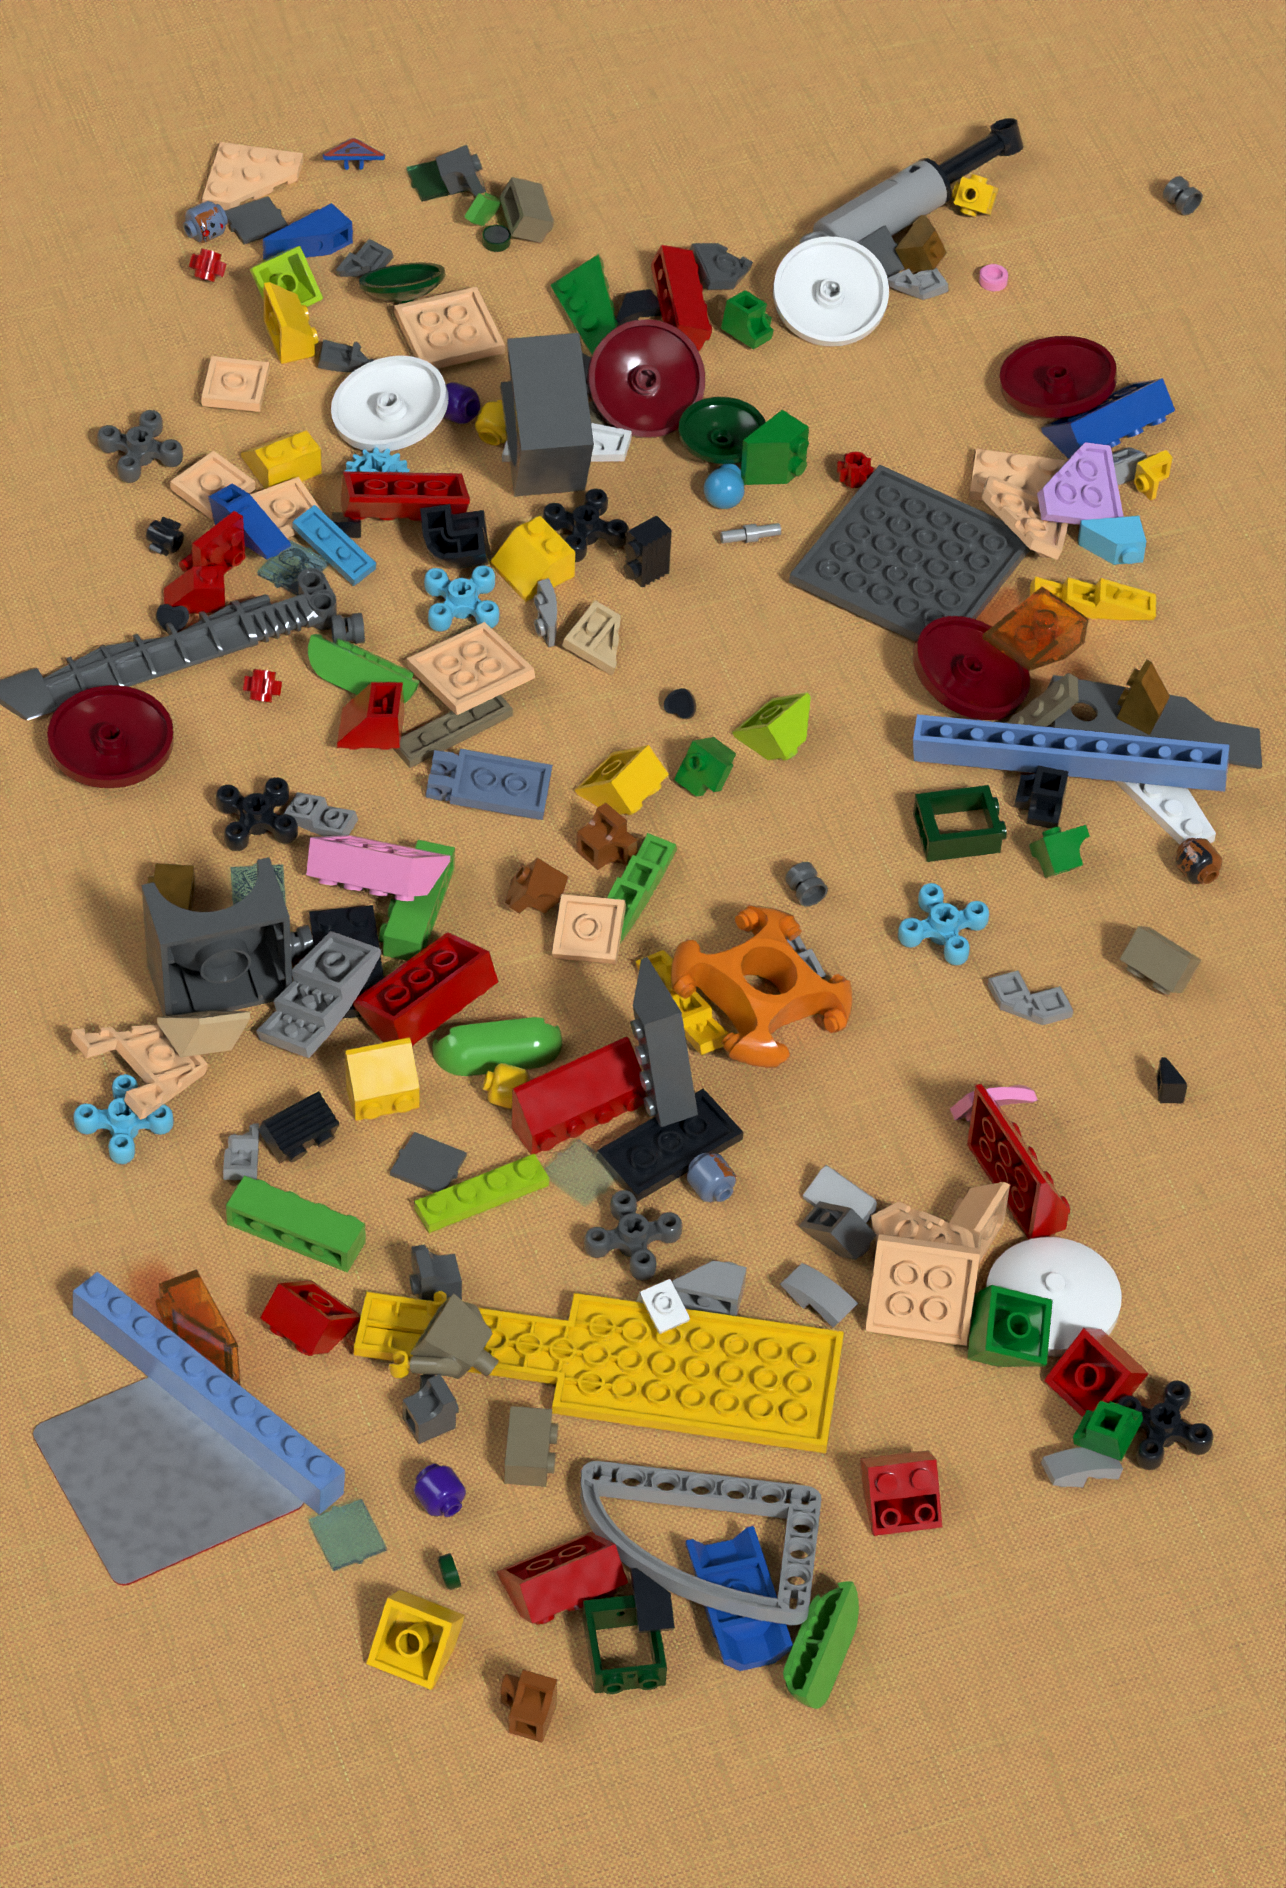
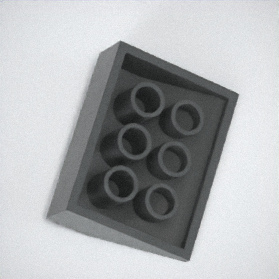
(661, 1050)

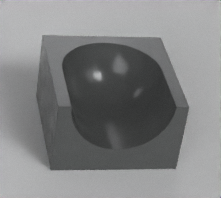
(547, 415)
(220, 956)

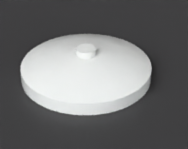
(831, 291)
(389, 403)
(1071, 1275)

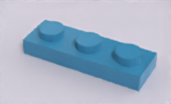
(334, 545)

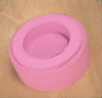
(993, 277)

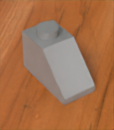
(713, 1288)

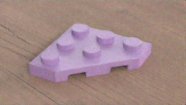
(1082, 488)

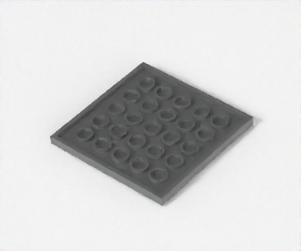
(909, 556)

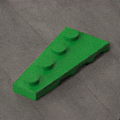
(587, 301)

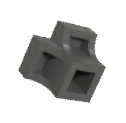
(461, 171)
(434, 1274)
(430, 1409)

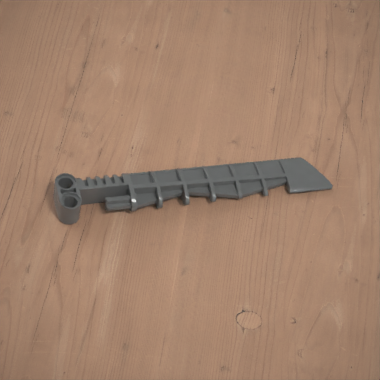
(142, 660)

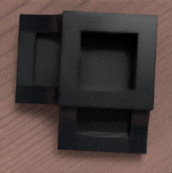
(1042, 796)

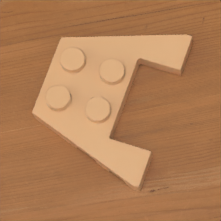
(150, 1057)

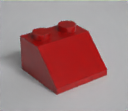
(309, 1316)
(1094, 1372)

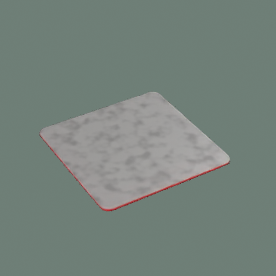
(155, 1480)

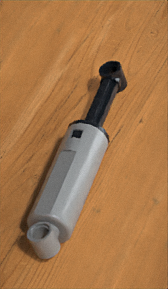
(915, 189)

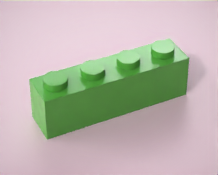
(413, 921)
(296, 1223)

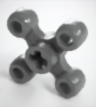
(140, 446)
(633, 1235)

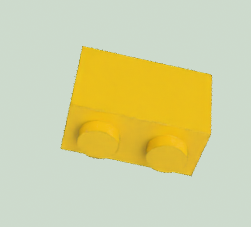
(288, 324)
(285, 459)
(532, 555)
(624, 780)
(382, 1079)
(414, 1638)

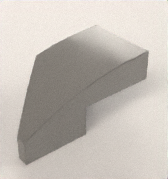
(919, 285)
(242, 1155)

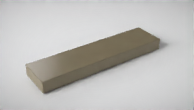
(451, 730)

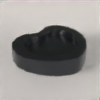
(176, 615)
(681, 702)

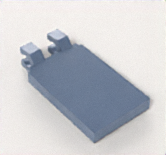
(490, 782)

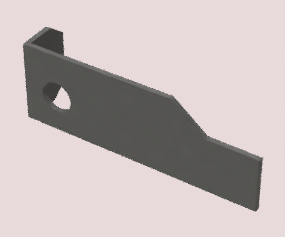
(1178, 721)

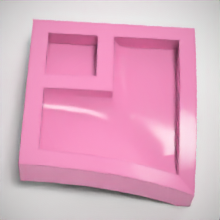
(1002, 1095)

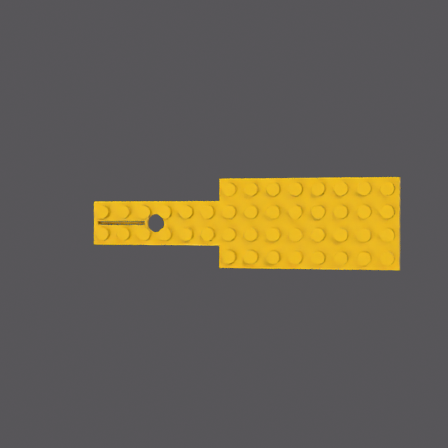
(613, 1366)

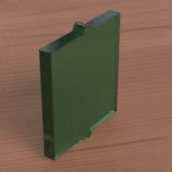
(428, 181)

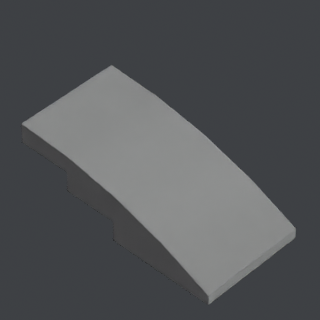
(320, 995)

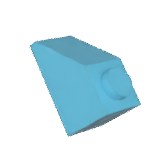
(1114, 539)

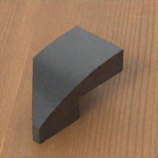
(369, 258)
(341, 357)

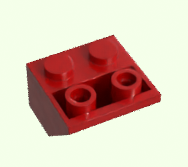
(373, 718)
(901, 1492)

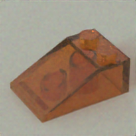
(1039, 631)
(195, 1318)

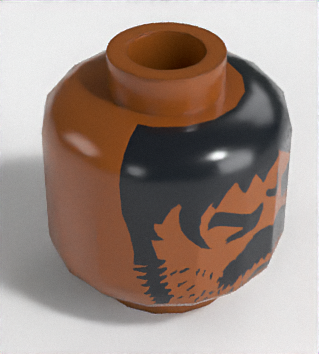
(1198, 861)

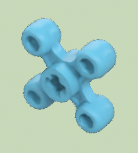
(461, 598)
(943, 924)
(121, 1121)

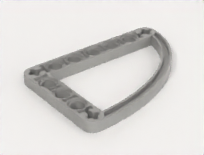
(687, 1585)

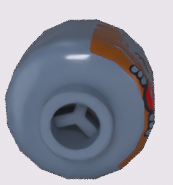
(205, 221)
(711, 1177)

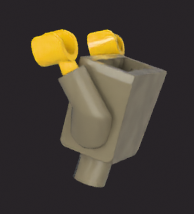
(449, 1343)

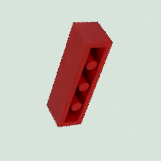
(681, 293)

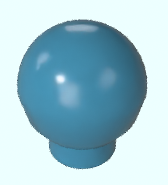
(724, 487)

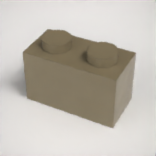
(526, 210)
(1159, 960)
(529, 1446)

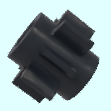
(164, 536)

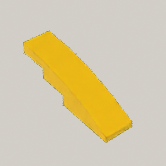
(1102, 601)
(699, 1025)

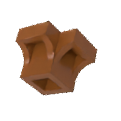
(606, 839)
(536, 887)
(531, 1703)

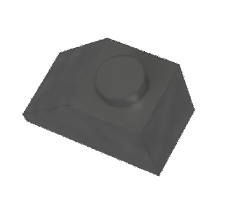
(838, 1230)

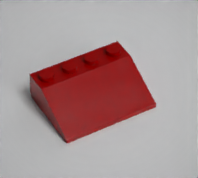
(1007, 1159)

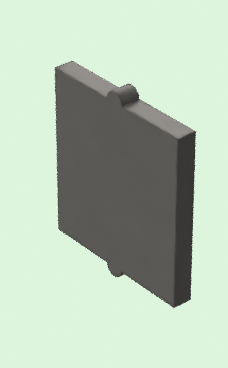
(255, 220)
(883, 247)
(428, 1163)

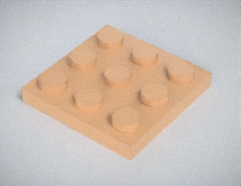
(450, 328)
(470, 668)
(922, 1289)

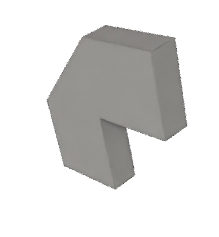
(1041, 1007)

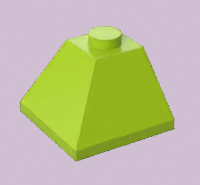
(290, 271)
(777, 727)

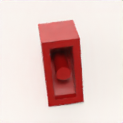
(198, 590)

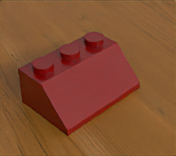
(563, 1577)

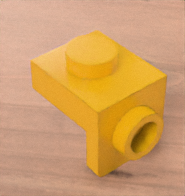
(1151, 472)

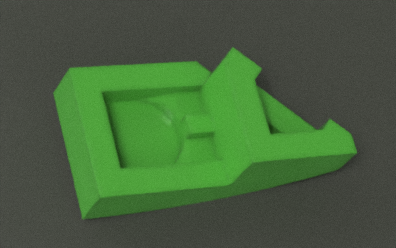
(483, 209)

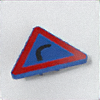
(353, 150)

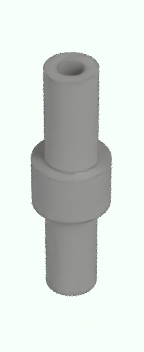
(750, 533)

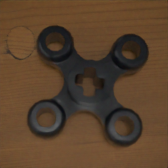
(586, 524)
(256, 814)
(1165, 1426)

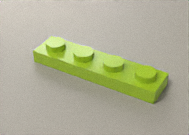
(481, 1193)

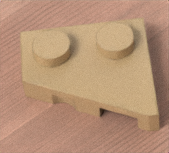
(596, 637)

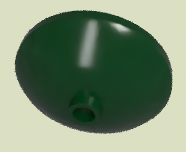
(402, 281)
(716, 428)

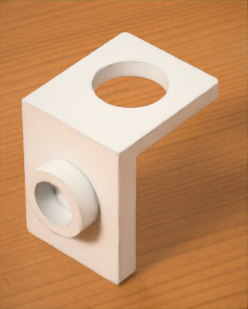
(664, 1306)

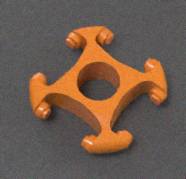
(752, 1011)

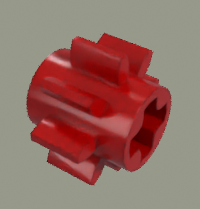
(207, 265)
(854, 469)
(262, 685)

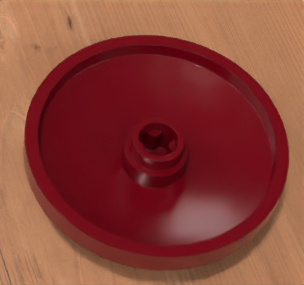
(1058, 376)
(645, 377)
(967, 670)
(110, 736)

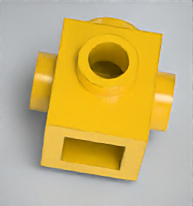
(983, 200)

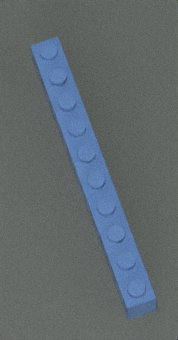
(1077, 751)
(209, 1393)

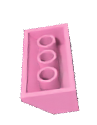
(375, 866)

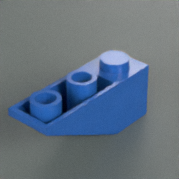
(316, 234)
(259, 530)

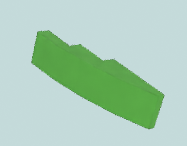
(642, 878)

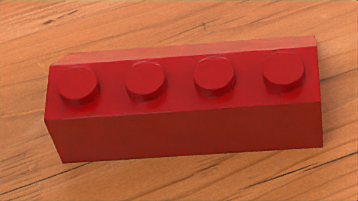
(400, 494)
(427, 989)
(577, 1096)

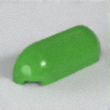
(355, 667)
(483, 1046)
(822, 1645)

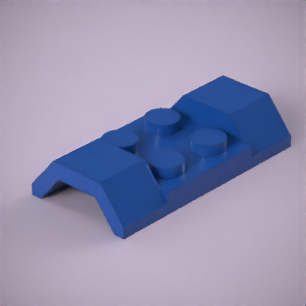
(742, 1567)

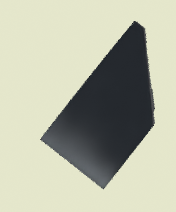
(638, 304)
(652, 1604)

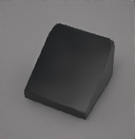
(349, 526)
(1170, 1083)

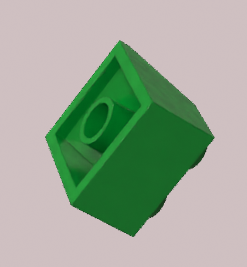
(775, 451)
(1009, 1328)

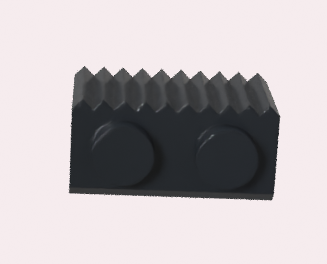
(648, 551)
(299, 1128)

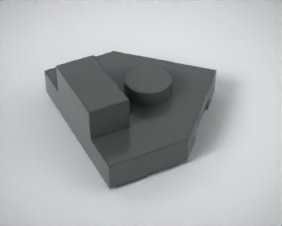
(717, 267)

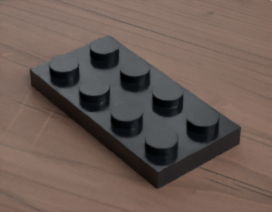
(353, 923)
(658, 1155)

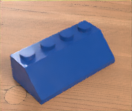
(1118, 416)

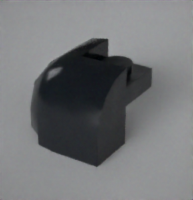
(456, 538)

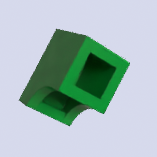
(747, 319)
(705, 766)
(1059, 850)
(1108, 1429)

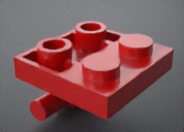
(219, 545)

